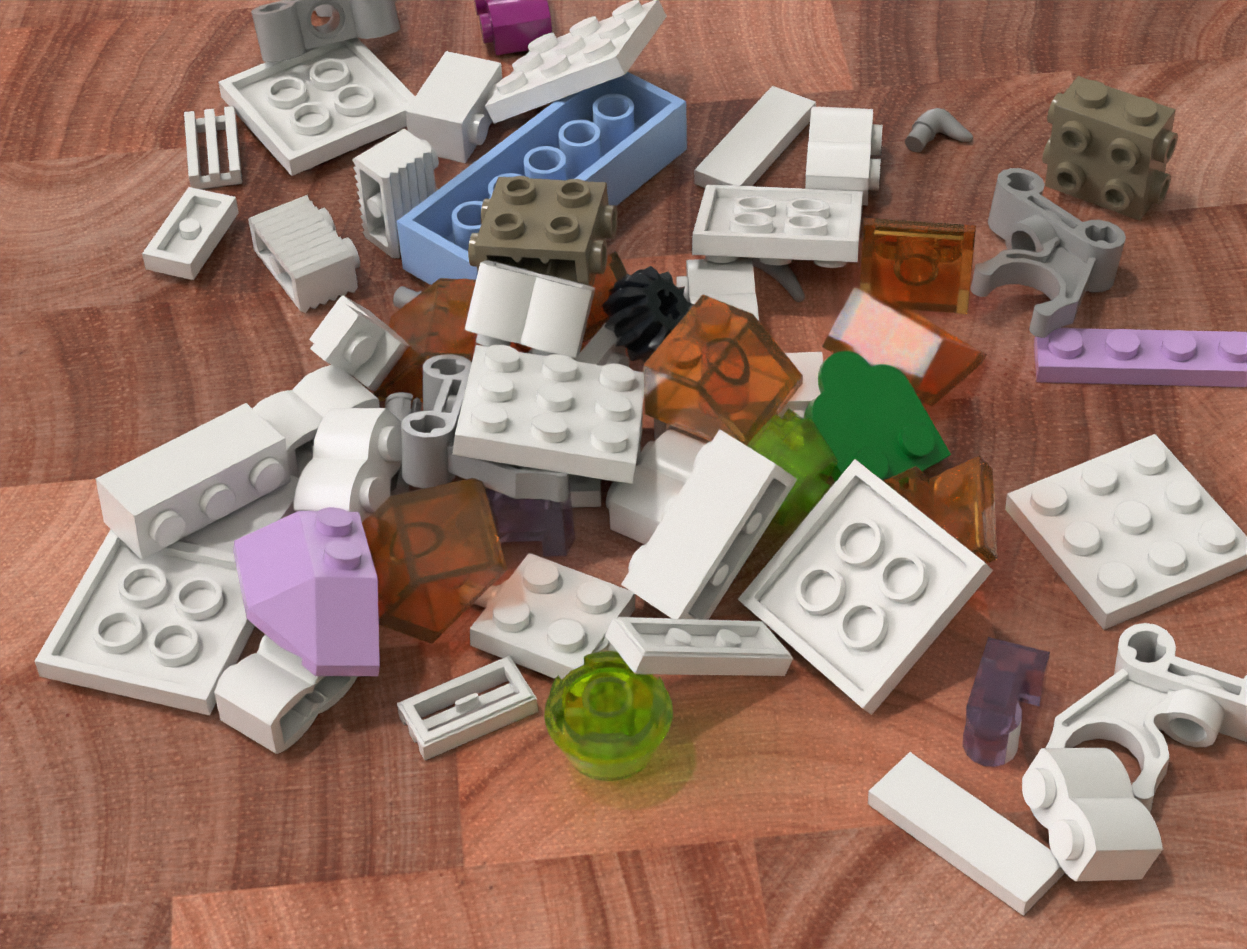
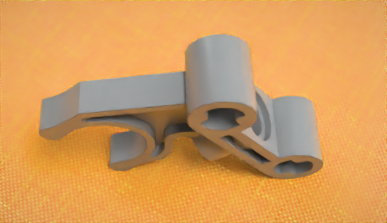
(287, 31)
(1046, 251)
(431, 434)

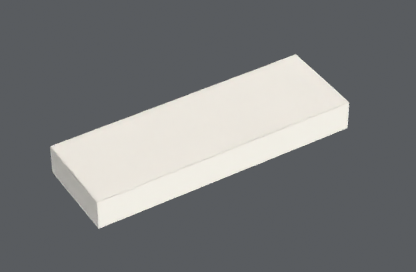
(756, 140)
(698, 647)
(966, 833)

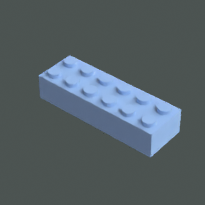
(601, 134)

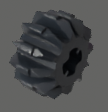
(644, 311)

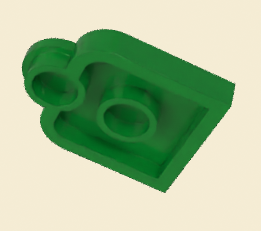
(873, 418)

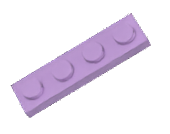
(1142, 357)

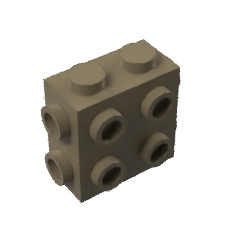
(1109, 147)
(546, 227)

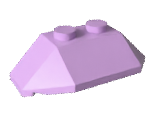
(314, 590)

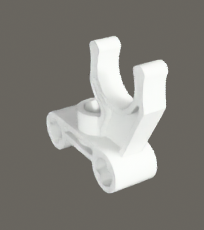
(1152, 694)

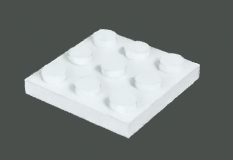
(576, 61)
(319, 103)
(778, 225)
(551, 413)
(1129, 530)
(864, 586)
(151, 625)

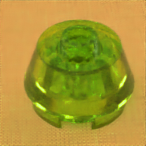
(802, 452)
(608, 717)

